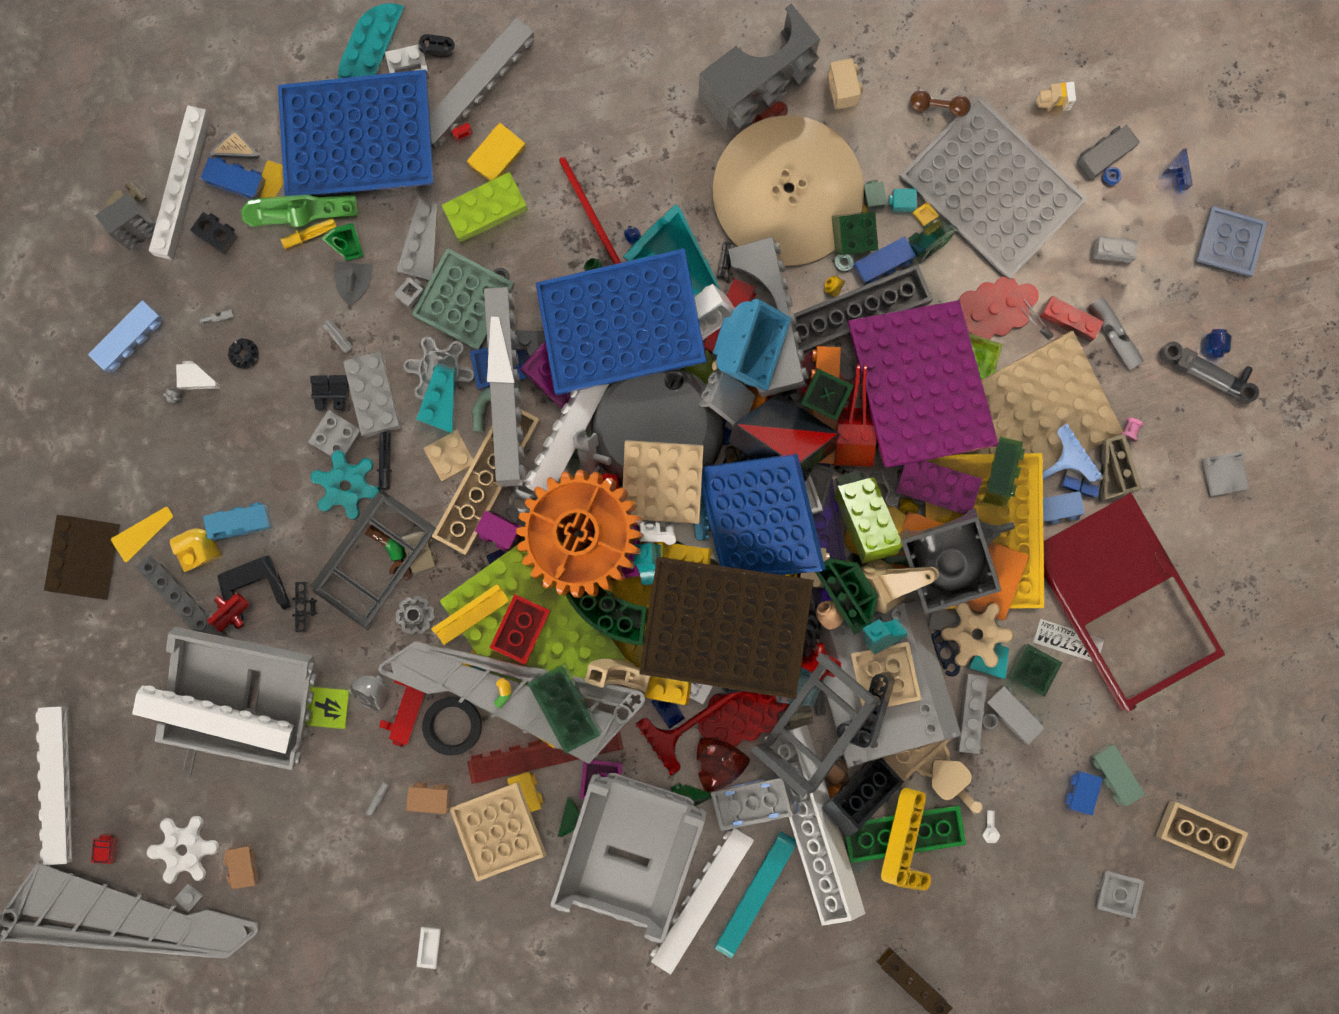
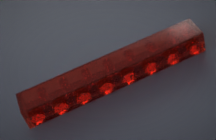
(525, 759)

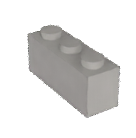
(1015, 714)

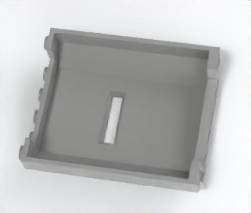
(221, 672)
(905, 724)
(641, 822)

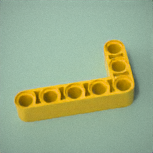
(902, 843)

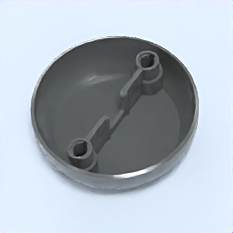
(655, 411)

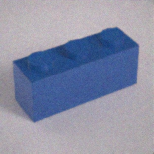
(233, 178)
(884, 261)

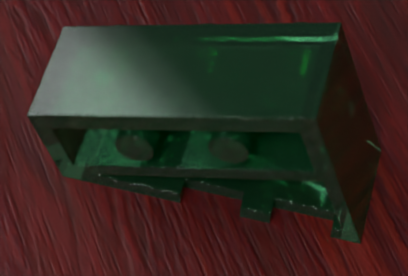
(1004, 472)

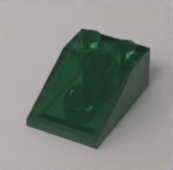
(931, 239)

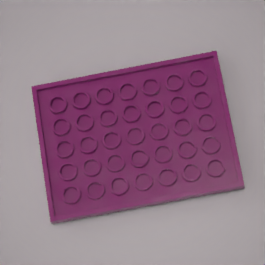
(922, 384)

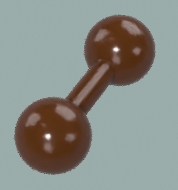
(959, 105)

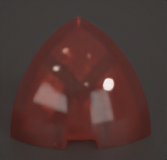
(719, 763)

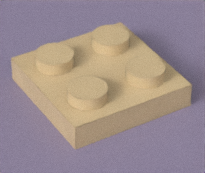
(449, 455)

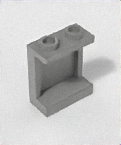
(727, 397)

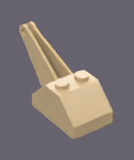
(894, 583)

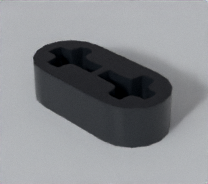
(436, 45)

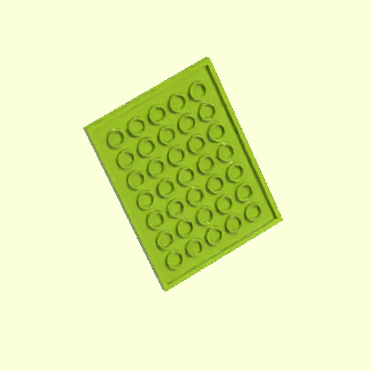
(564, 636)

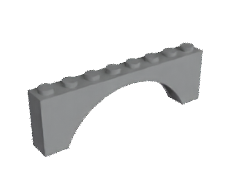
(763, 263)

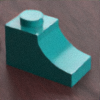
(646, 561)
(881, 634)

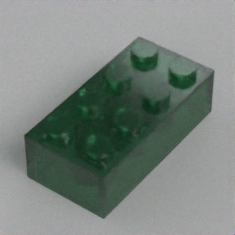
(565, 708)

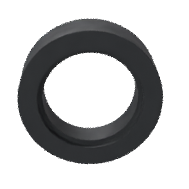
(428, 729)

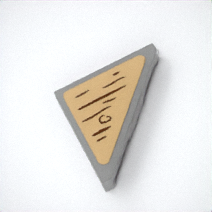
(234, 146)

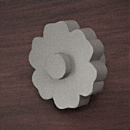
(415, 615)

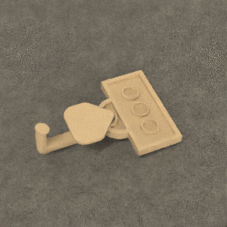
(947, 776)

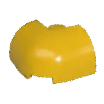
(194, 549)

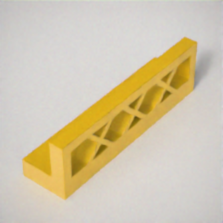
(470, 614)

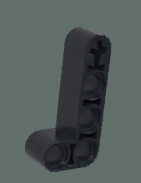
(869, 728)

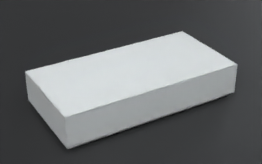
(428, 947)

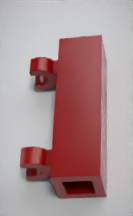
(406, 717)

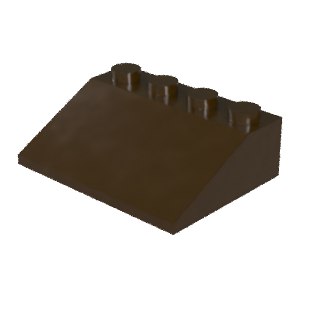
(81, 557)

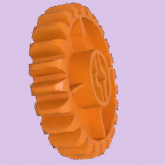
(591, 505)

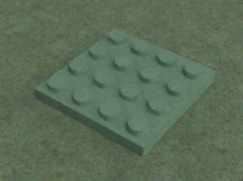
(457, 299)

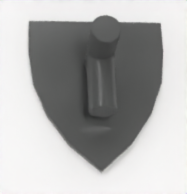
(352, 280)

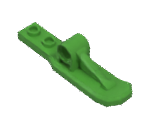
(297, 209)

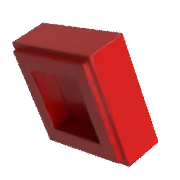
(462, 131)

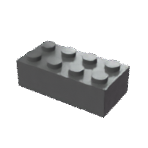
(127, 222)

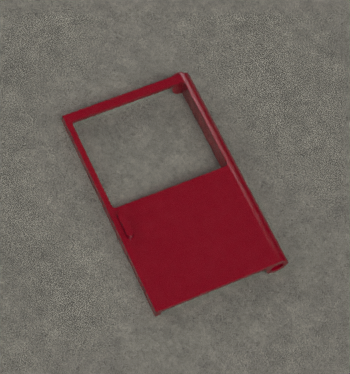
(1106, 565)

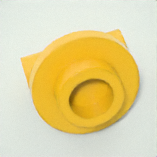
(833, 286)
(907, 505)

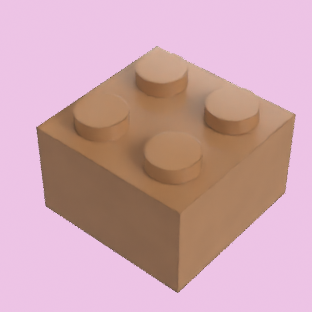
(429, 798)

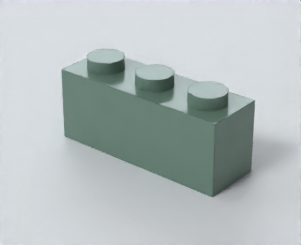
(1117, 775)

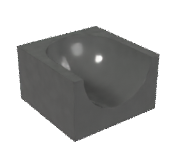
(959, 555)

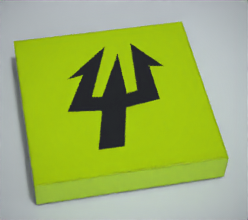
(329, 708)

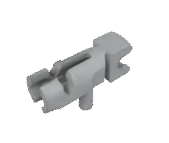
(587, 452)

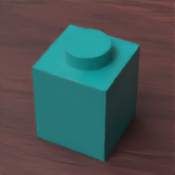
(903, 200)

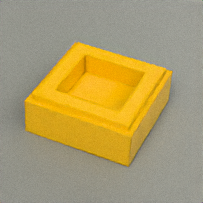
(925, 214)

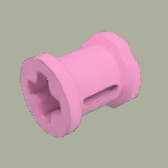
(1132, 429)

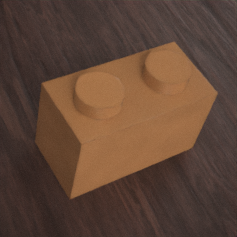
(241, 867)

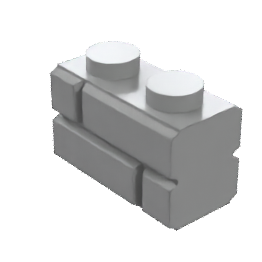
(1115, 249)

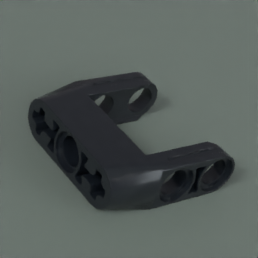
(251, 573)

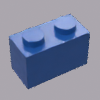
(1083, 792)

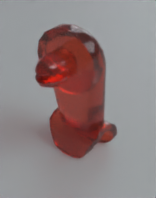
(777, 109)

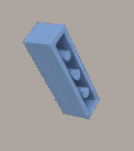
(1062, 507)

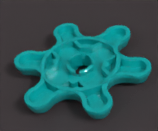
(343, 471)

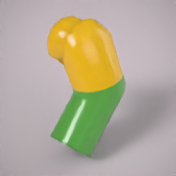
(504, 691)

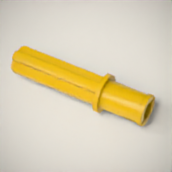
(308, 233)

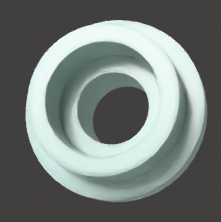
(850, 260)

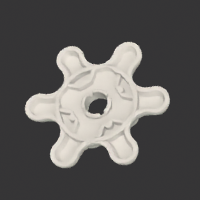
(196, 849)

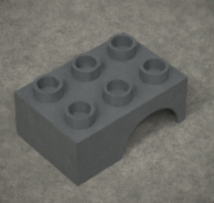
(742, 82)

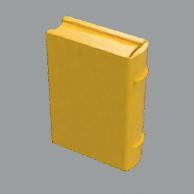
(496, 153)

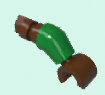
(395, 550)

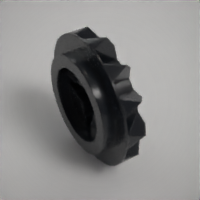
(250, 358)

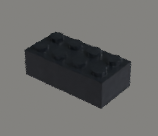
(862, 795)

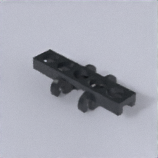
(304, 600)

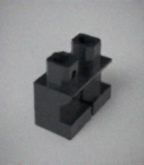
(329, 388)

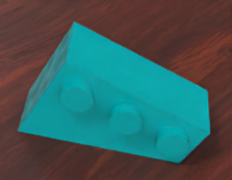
(440, 398)

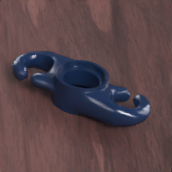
(951, 660)

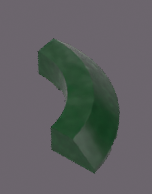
(612, 615)

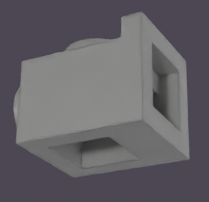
(402, 292)

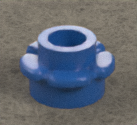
(1107, 175)

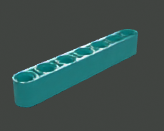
(756, 894)

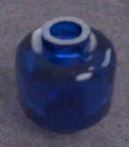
(1218, 342)

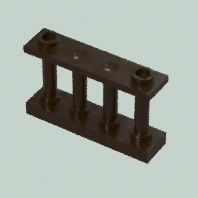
(913, 983)

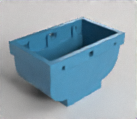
(749, 342)

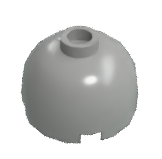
(370, 691)

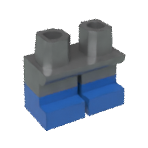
(1076, 481)

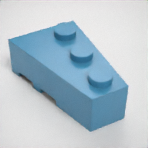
(237, 522)

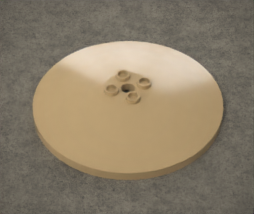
(752, 180)

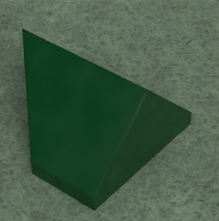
(569, 818)

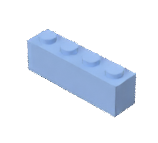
(125, 337)

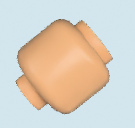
(829, 615)

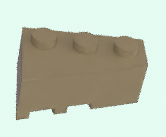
(1118, 469)

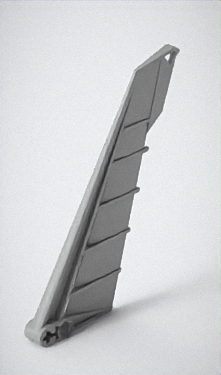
(441, 669)
(74, 900)

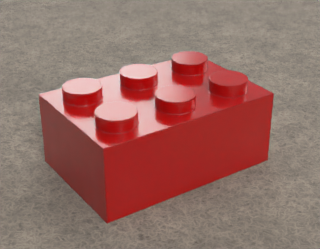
(520, 629)

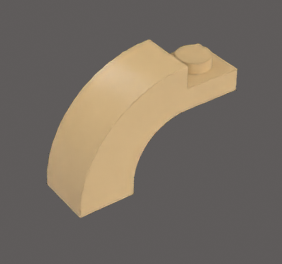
(615, 671)

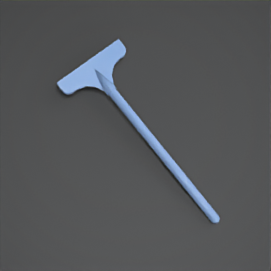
(1072, 457)

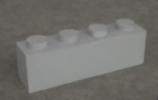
(971, 713)

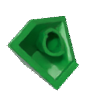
(345, 241)

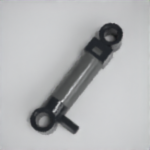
(1188, 361)

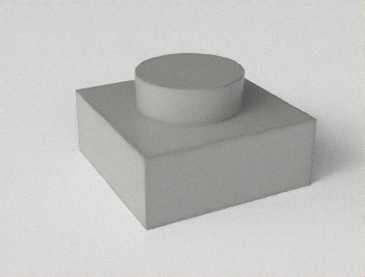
(188, 897)

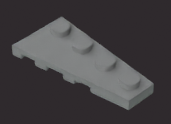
(419, 248)

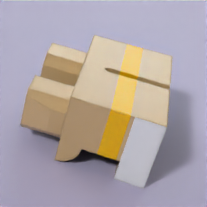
(1057, 95)

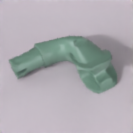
(479, 409)

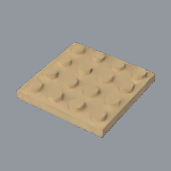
(664, 480)
(497, 831)

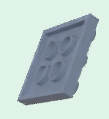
(1231, 241)

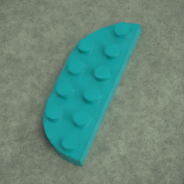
(370, 41)

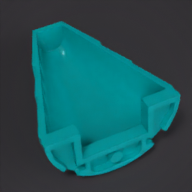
(671, 234)

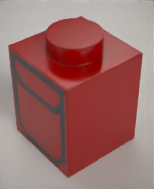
(104, 849)

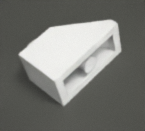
(192, 376)

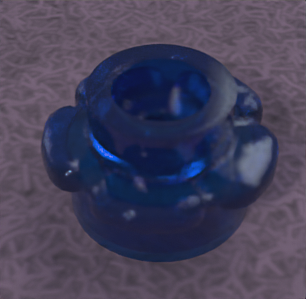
(632, 234)

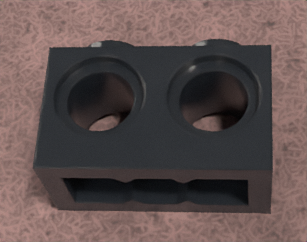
(212, 235)

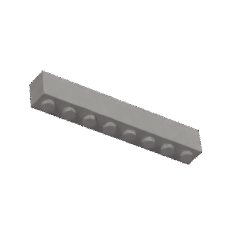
(478, 80)

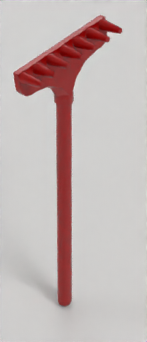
(589, 210)
(664, 741)

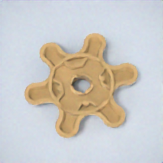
(963, 634)

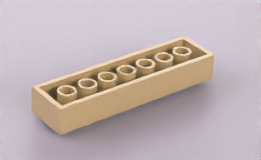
(477, 493)

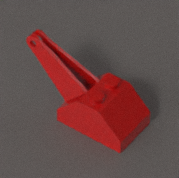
(856, 429)

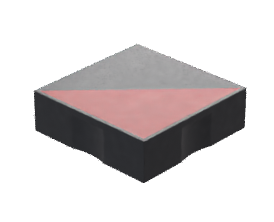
(784, 429)

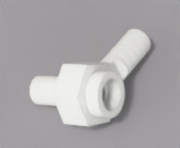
(990, 833)

